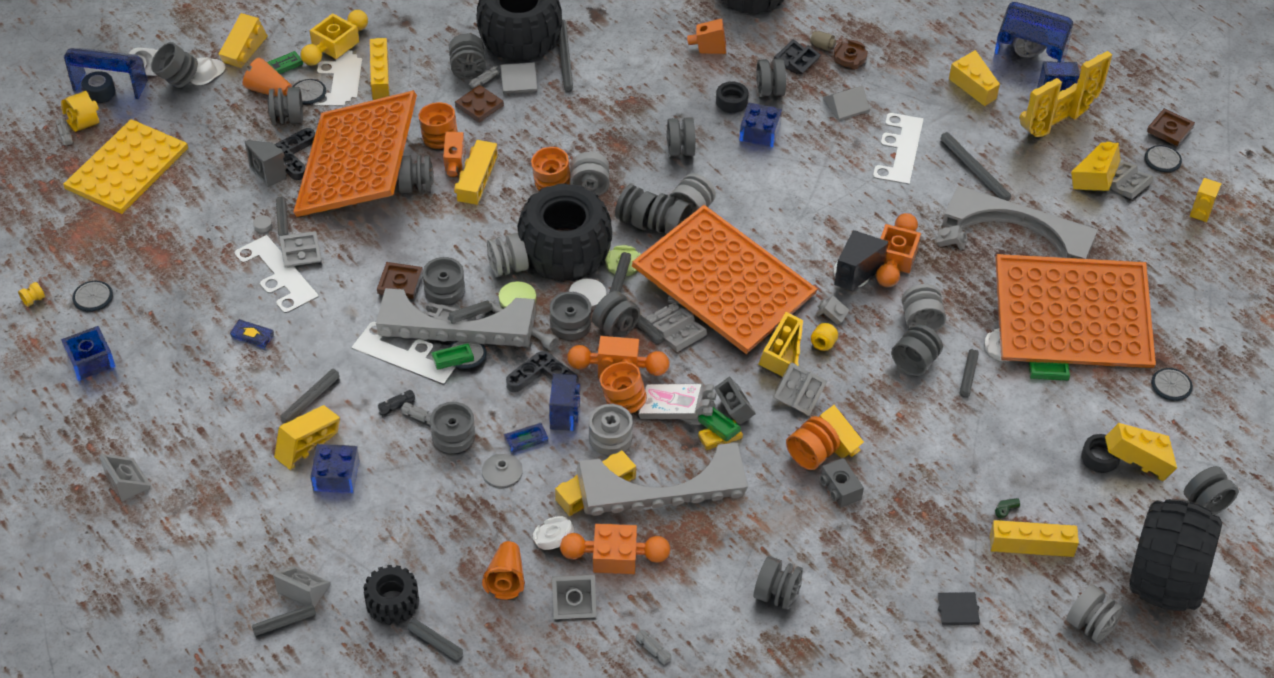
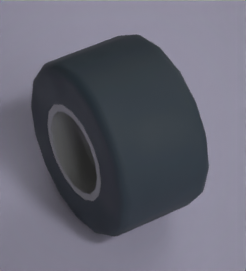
(99, 86)

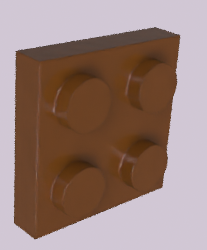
(479, 103)
(1170, 127)
(400, 277)

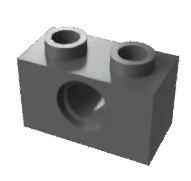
(734, 400)
(841, 482)

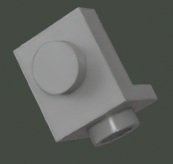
(952, 235)
(833, 309)

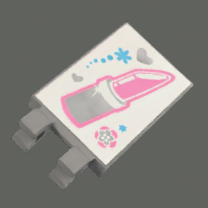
(677, 401)

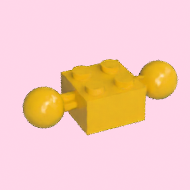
(334, 36)

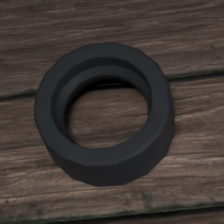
(732, 106)
(1093, 462)

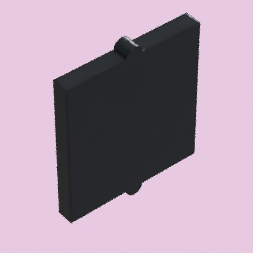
(958, 608)

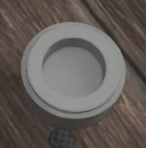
(262, 224)

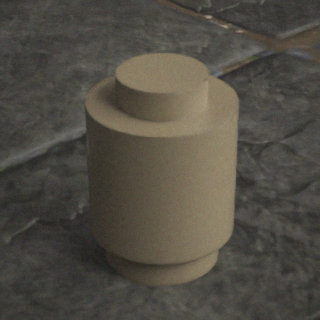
(823, 40)

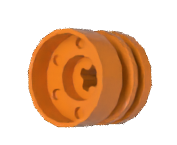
(435, 121)
(550, 167)
(623, 386)
(813, 443)

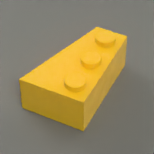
(242, 41)
(975, 78)
(1098, 168)
(783, 345)
(303, 434)
(1143, 447)

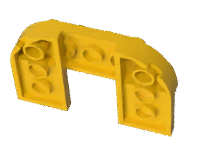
(1051, 105)

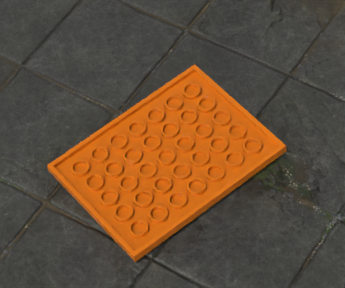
(356, 154)
(724, 278)
(1074, 311)

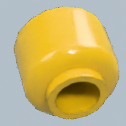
(824, 336)

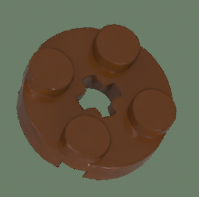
(843, 57)

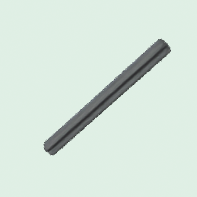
(565, 58)
(975, 166)

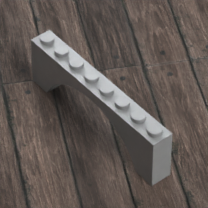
(974, 207)
(507, 327)
(607, 492)

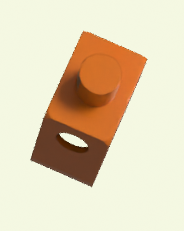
(709, 37)
(454, 159)

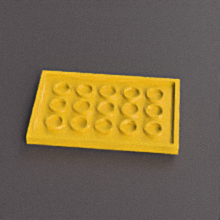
(126, 166)

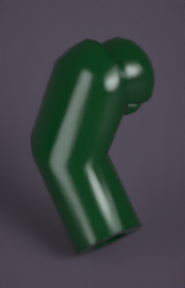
(1005, 505)

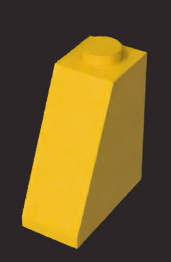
(848, 436)

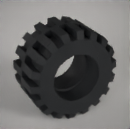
(391, 580)

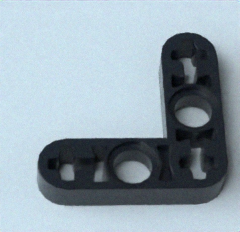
(303, 139)
(543, 368)

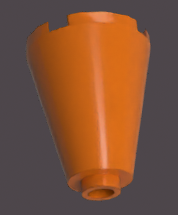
(264, 77)
(505, 572)

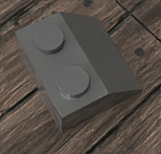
(266, 161)

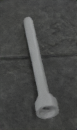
(548, 340)

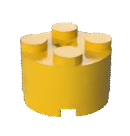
(80, 111)

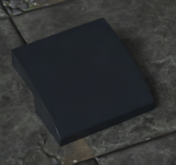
(797, 58)

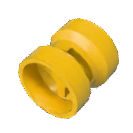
(31, 294)

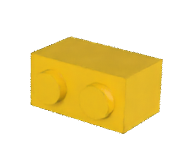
(1205, 199)

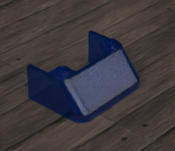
(1036, 26)
(79, 58)

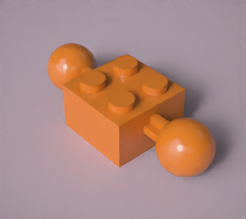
(901, 249)
(617, 350)
(615, 548)

